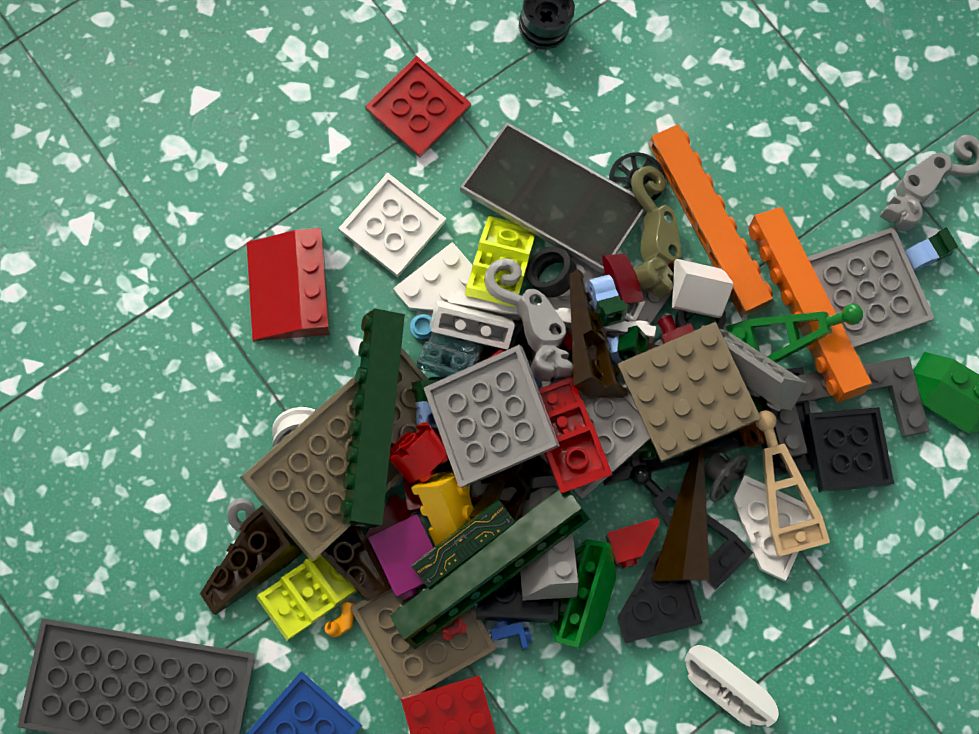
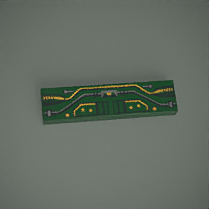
(463, 543)

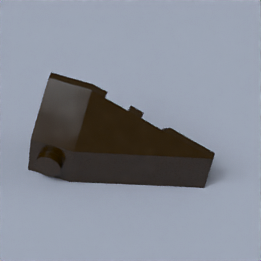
(254, 557)
(357, 563)

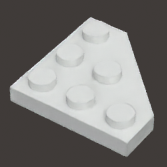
(435, 279)
(753, 513)

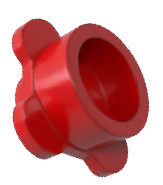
(459, 627)

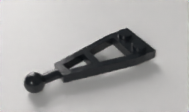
(722, 561)

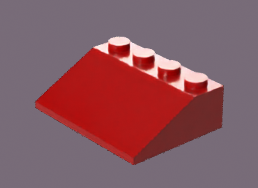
(288, 285)

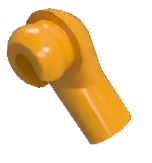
(341, 624)

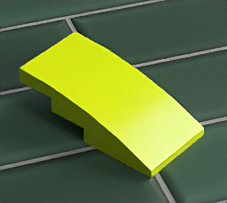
(499, 241)
(304, 596)

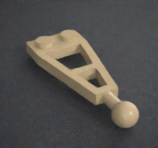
(799, 535)

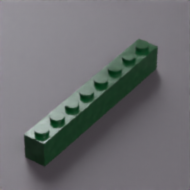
(372, 419)
(489, 568)

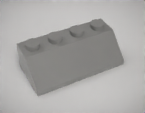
(764, 375)
(553, 572)

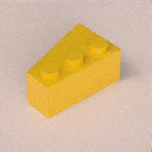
(444, 504)

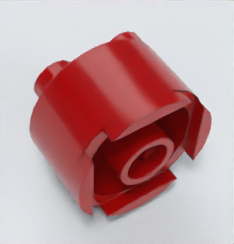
(418, 453)

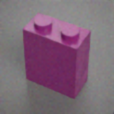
(397, 550)

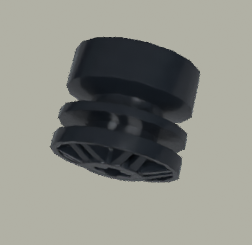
(545, 22)

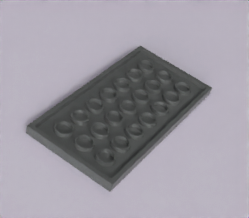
(132, 684)

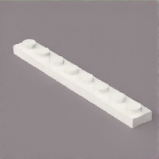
(614, 330)

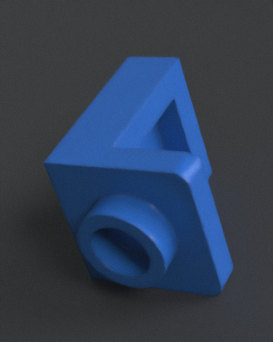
(506, 630)

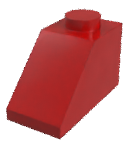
(631, 542)

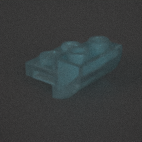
(448, 355)

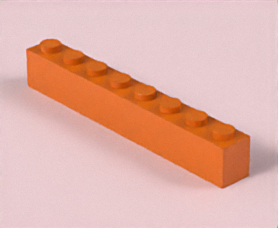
(710, 220)
(804, 294)

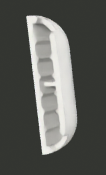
(730, 687)

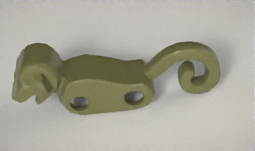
(657, 235)

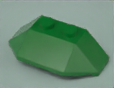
(949, 390)
(583, 615)

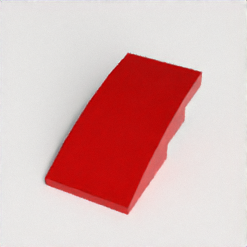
(580, 453)

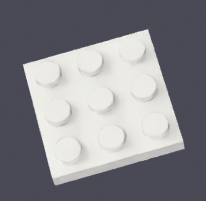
(392, 225)

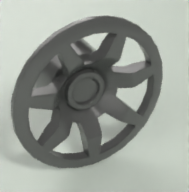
(722, 471)

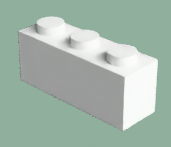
(472, 324)

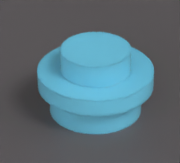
(420, 327)

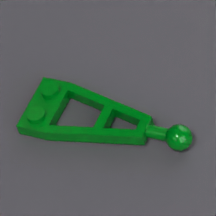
(745, 330)

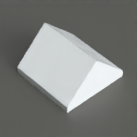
(700, 288)

